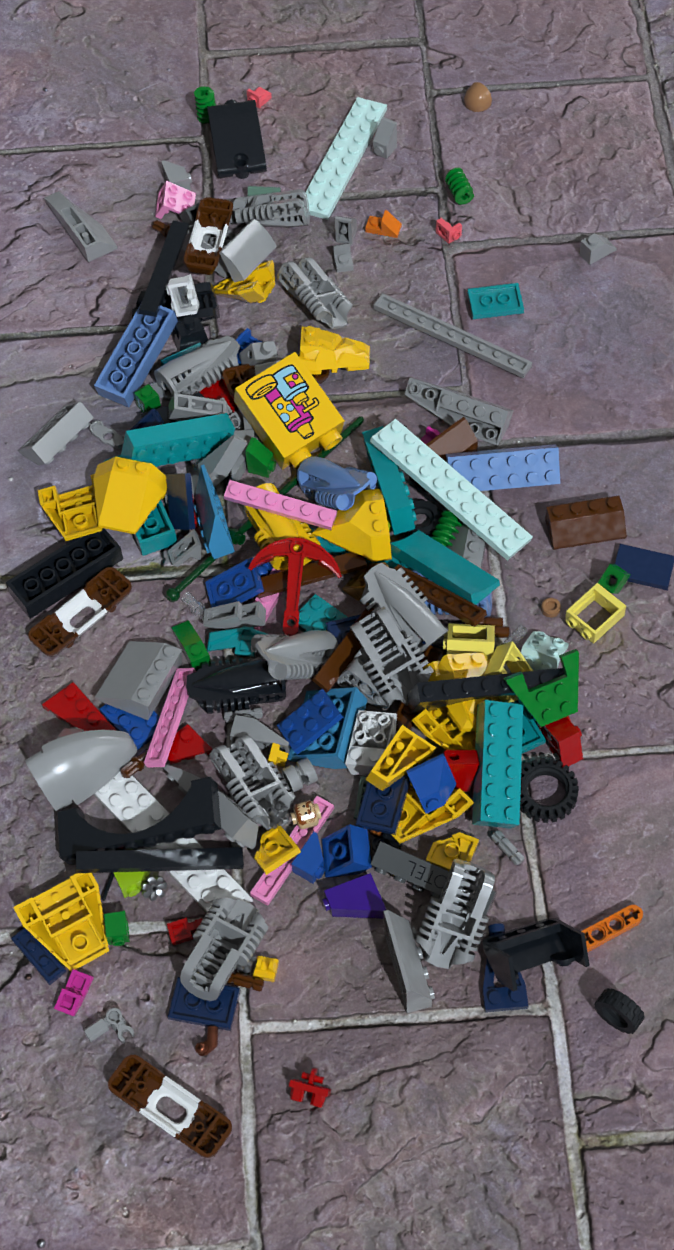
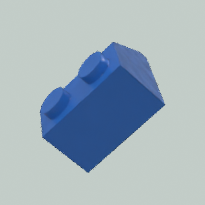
(346, 852)

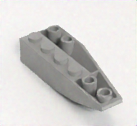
(82, 228)
(485, 418)
(234, 820)

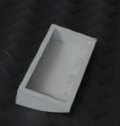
(247, 250)

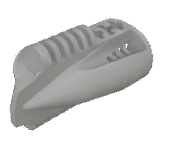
(271, 210)
(316, 291)
(198, 368)
(407, 609)
(296, 654)
(390, 655)
(253, 788)
(457, 916)
(223, 940)

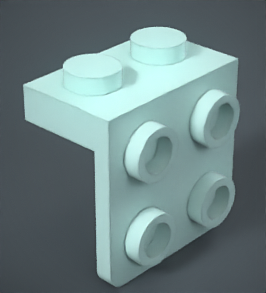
(543, 651)

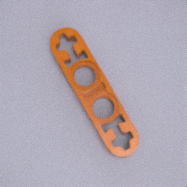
(608, 932)

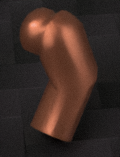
(207, 1046)

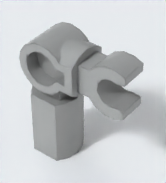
(113, 1019)

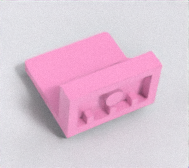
(173, 198)

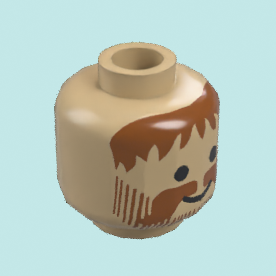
(306, 814)

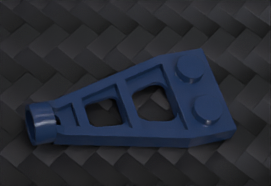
(502, 998)

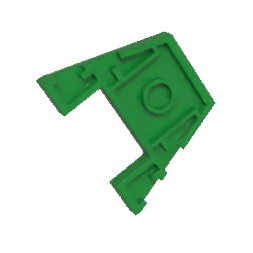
(553, 698)

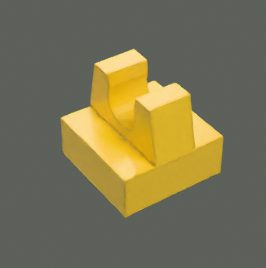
(276, 756)
(266, 968)

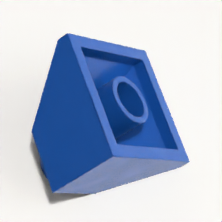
(432, 782)

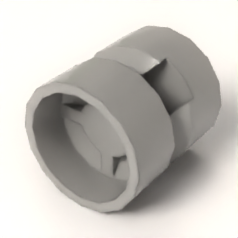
(300, 774)

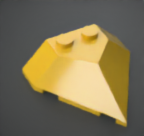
(253, 288)
(362, 527)

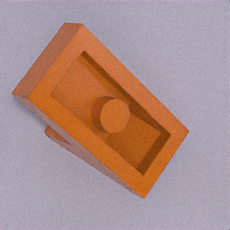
(385, 226)

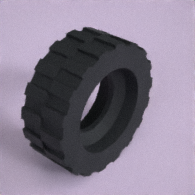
(431, 511)
(619, 1011)

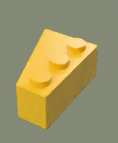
(401, 754)

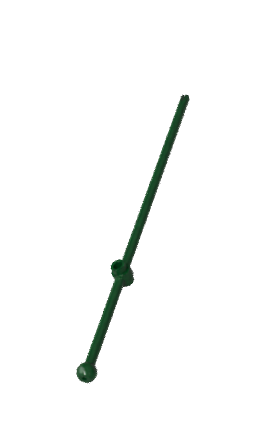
(237, 536)

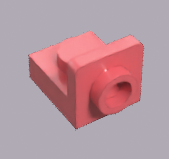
(260, 96)
(448, 232)

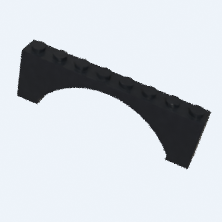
(446, 692)
(194, 815)

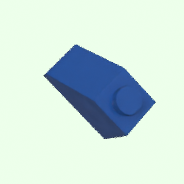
(309, 862)

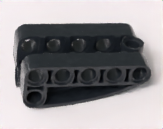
(236, 139)

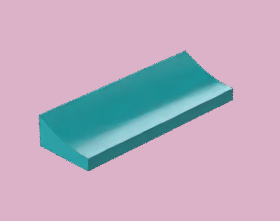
(444, 567)

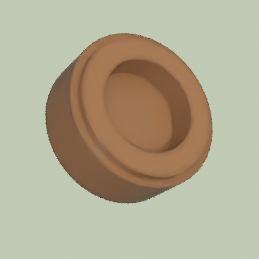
(550, 607)

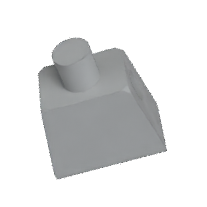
(260, 352)

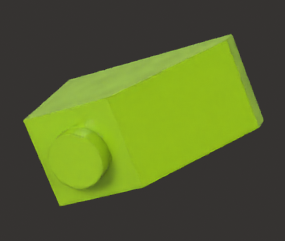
(130, 882)

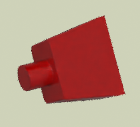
(463, 767)

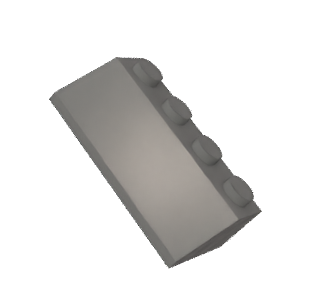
(56, 433)
(468, 545)

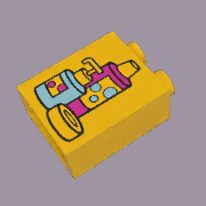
(289, 411)

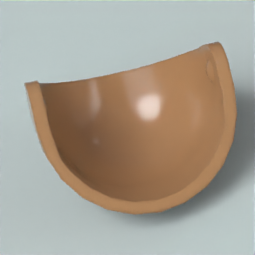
(477, 97)

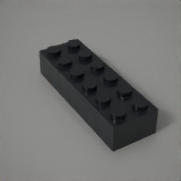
(63, 571)

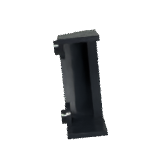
(534, 946)

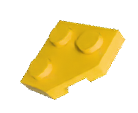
(456, 847)
(275, 849)

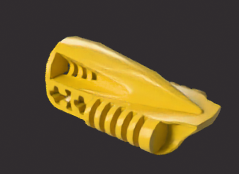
(274, 527)

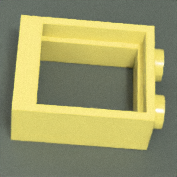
(603, 598)
(469, 639)
(507, 654)

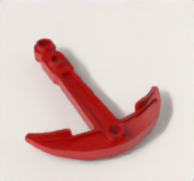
(308, 550)

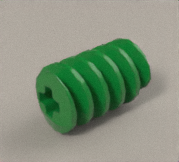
(204, 97)
(459, 186)
(445, 529)

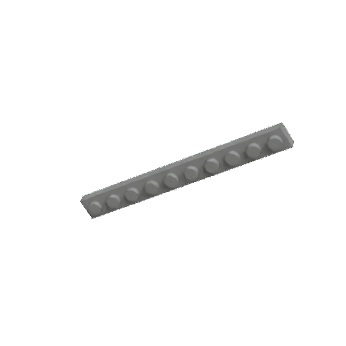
(453, 335)

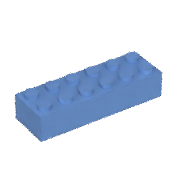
(135, 355)
(508, 467)

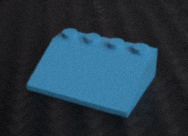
(212, 517)
(332, 747)

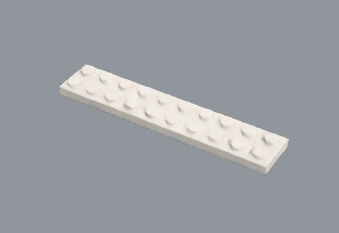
(140, 810)

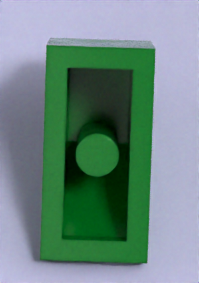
(259, 459)

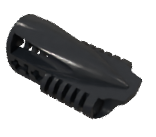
(208, 305)
(233, 685)

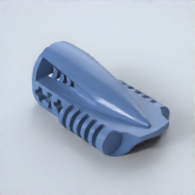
(332, 484)

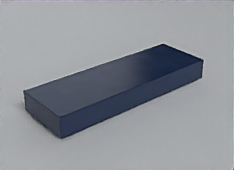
(38, 956)

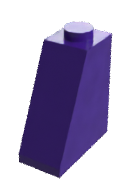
(355, 899)

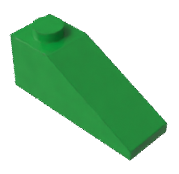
(191, 645)

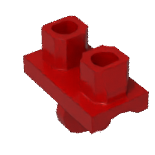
(299, 1087)

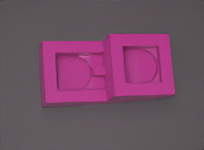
(74, 993)

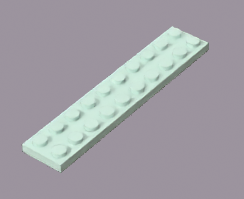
(343, 156)
(451, 489)

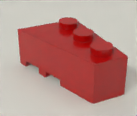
(564, 740)

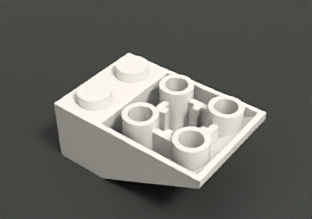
(369, 740)

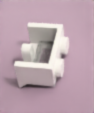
(183, 295)

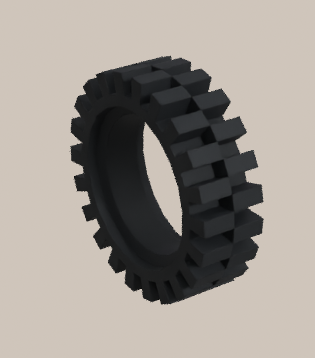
(557, 771)

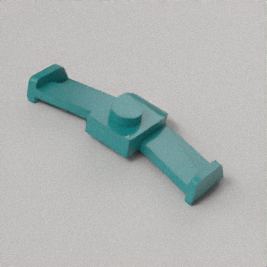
(233, 638)

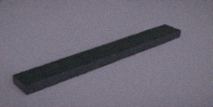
(164, 268)
(159, 860)

